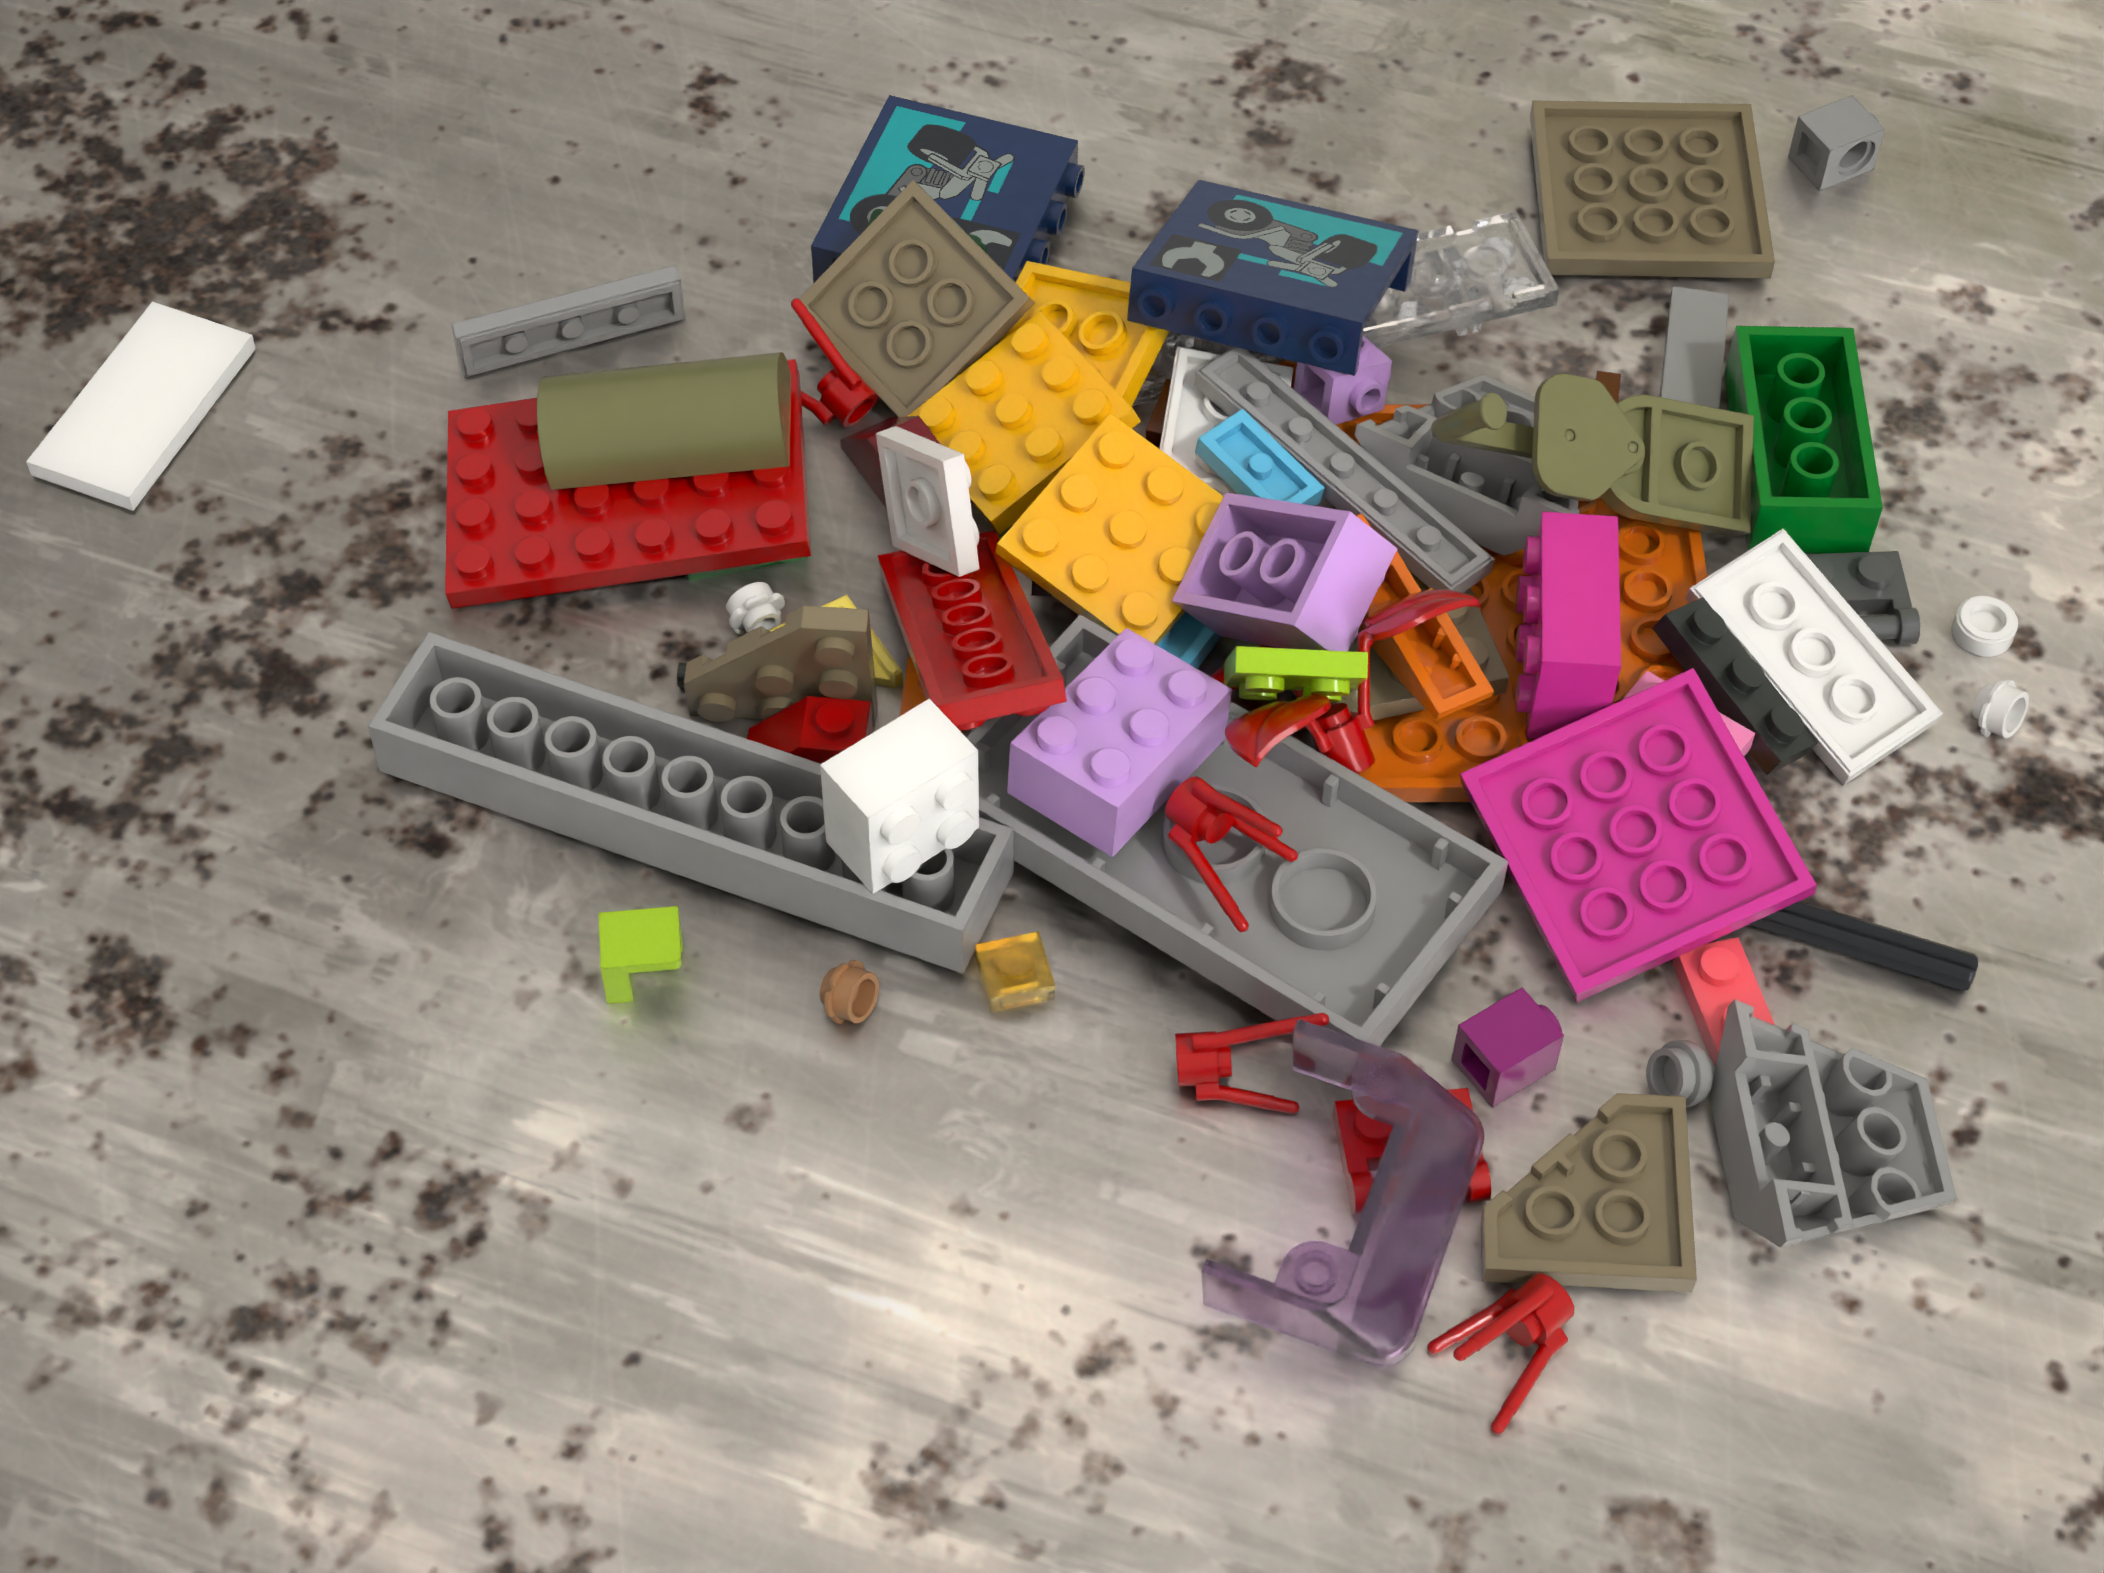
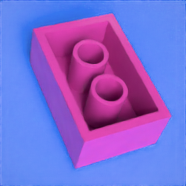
(1570, 620)

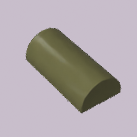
(665, 420)

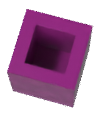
(1508, 1046)

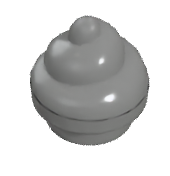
(1681, 1070)

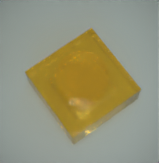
(1015, 971)

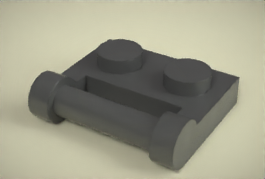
(1874, 586)

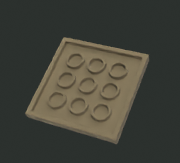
(1650, 189)

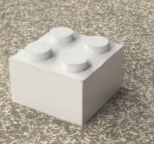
(901, 796)

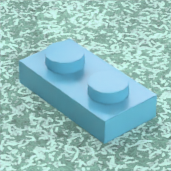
(1256, 462)

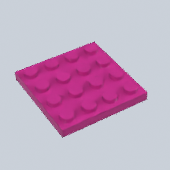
(1637, 834)

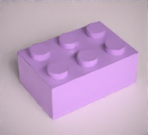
(1284, 574)
(1119, 742)

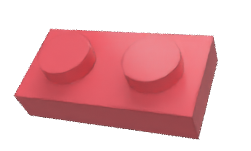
(1711, 981)

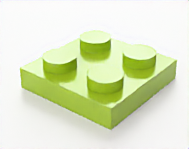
(1269, 671)

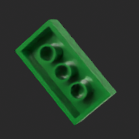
(1809, 436)

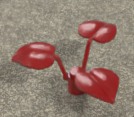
(1333, 727)

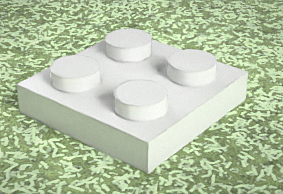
(928, 500)

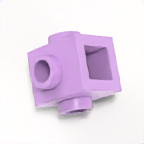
(1347, 396)

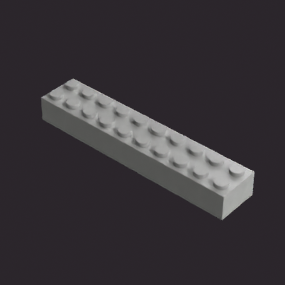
(669, 797)

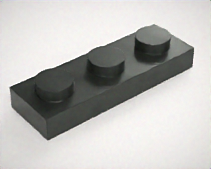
(1735, 683)

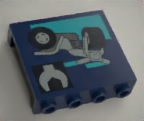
(984, 173)
(1270, 275)

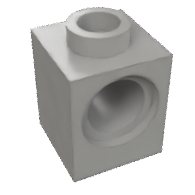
(1836, 142)

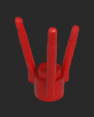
(841, 389)
(1208, 815)
(1207, 1057)
(1528, 1317)

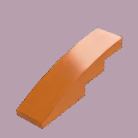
(1430, 656)

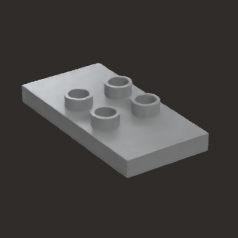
(1337, 932)

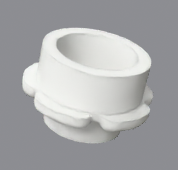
(754, 607)
(2000, 708)

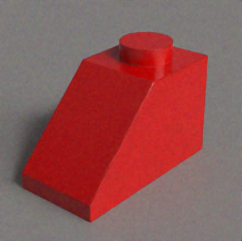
(815, 727)

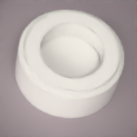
(1984, 626)

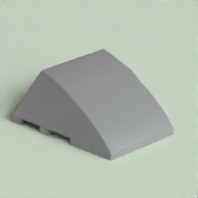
(1477, 490)
(1820, 1134)

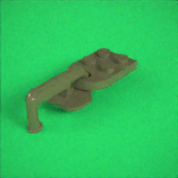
(1639, 454)

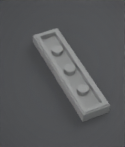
(568, 321)

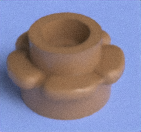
(849, 992)

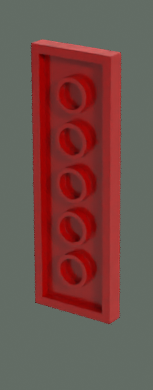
(972, 637)

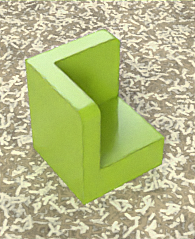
(637, 943)

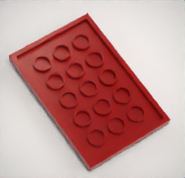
(525, 541)

